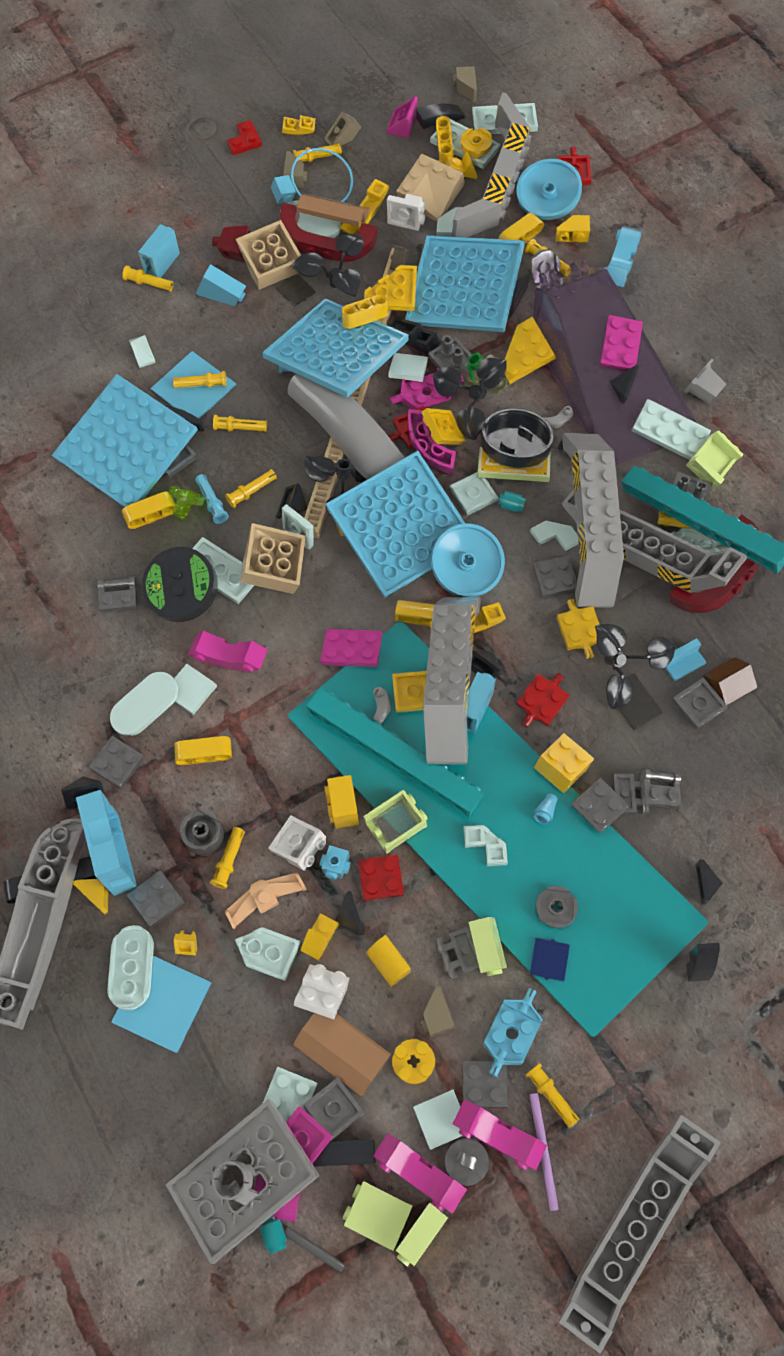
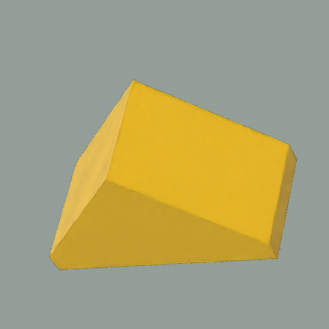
(95, 892)

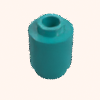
(511, 501)
(273, 1235)

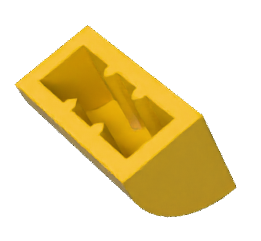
(414, 612)
(388, 961)

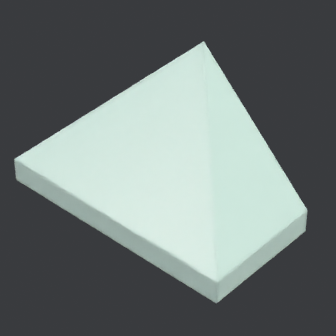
(142, 351)

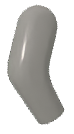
(560, 419)
(383, 704)

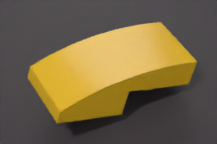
(303, 126)

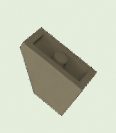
(466, 82)
(342, 130)
(299, 173)
(437, 1015)

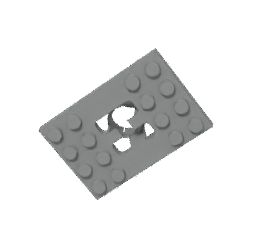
(209, 1204)

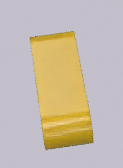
(444, 138)
(523, 229)
(364, 311)
(148, 510)
(203, 750)

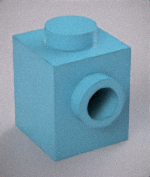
(283, 189)

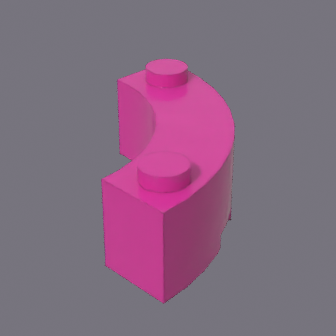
(433, 453)
(216, 651)
(487, 1128)
(420, 1173)

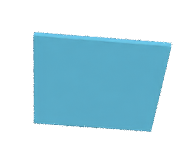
(191, 399)
(169, 1008)

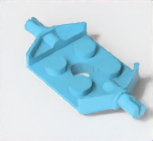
(518, 1016)

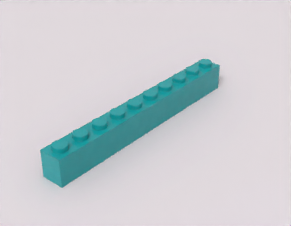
(704, 518)
(394, 752)

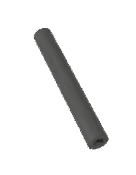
(314, 1249)

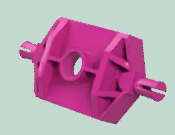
(412, 394)

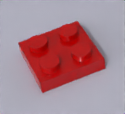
(381, 877)

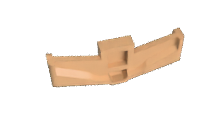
(263, 895)

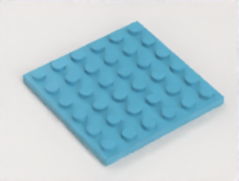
(466, 282)
(332, 354)
(124, 442)
(395, 522)

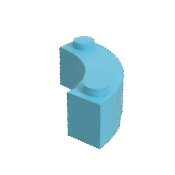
(621, 260)

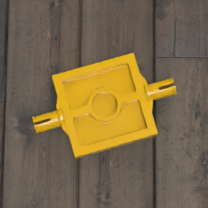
(579, 628)

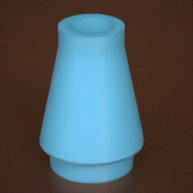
(545, 810)

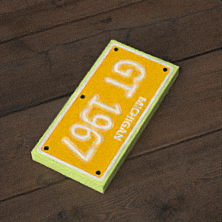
(490, 469)

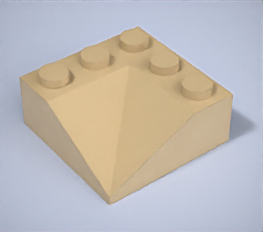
(433, 182)
(269, 254)
(273, 559)

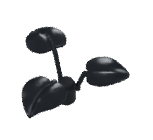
(346, 281)
(446, 382)
(321, 467)
(609, 640)

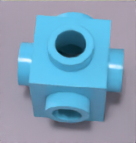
(335, 863)

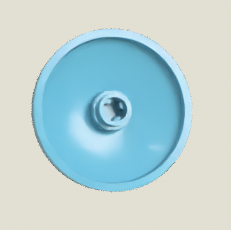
(549, 189)
(467, 560)

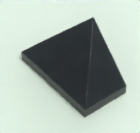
(623, 383)
(293, 498)
(484, 662)
(79, 788)
(707, 881)
(348, 915)

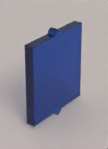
(549, 959)

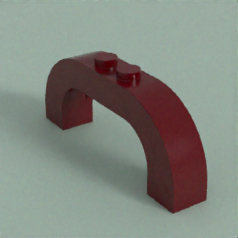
(322, 245)
(714, 598)

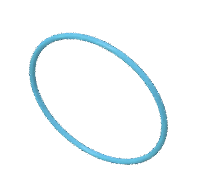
(321, 149)

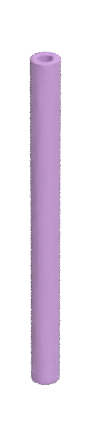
(545, 1160)

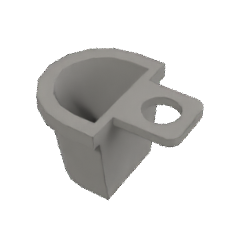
(706, 384)

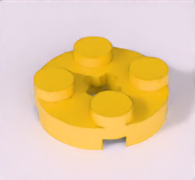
(476, 149)
(421, 1051)

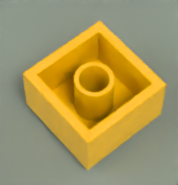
(563, 763)
(342, 800)

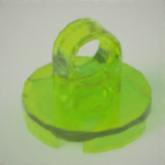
(184, 501)

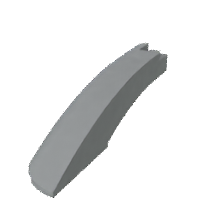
(348, 425)
(37, 919)

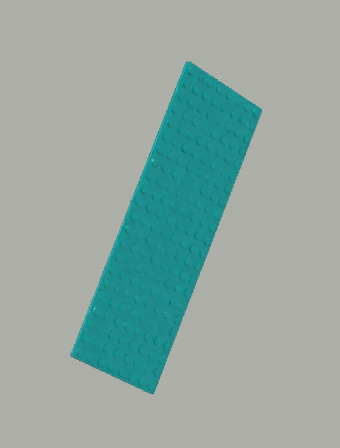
(627, 911)

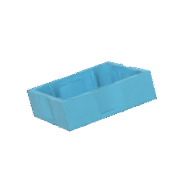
(106, 843)

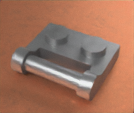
(117, 599)
(660, 795)

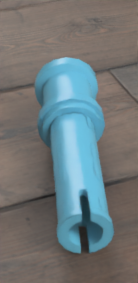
(213, 504)

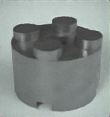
(202, 822)

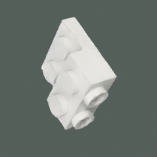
(406, 211)
(298, 843)
(322, 991)

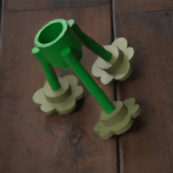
(473, 379)

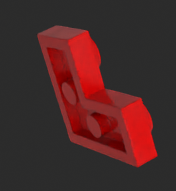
(246, 141)

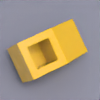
(574, 229)

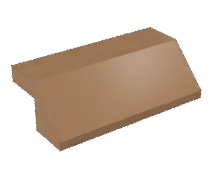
(332, 209)
(342, 1051)

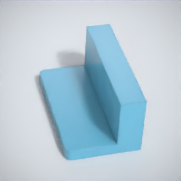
(685, 660)

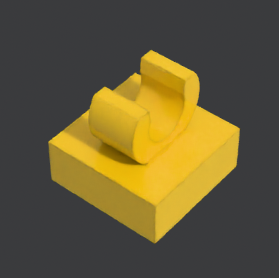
(185, 943)

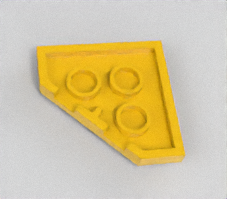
(398, 288)
(527, 351)

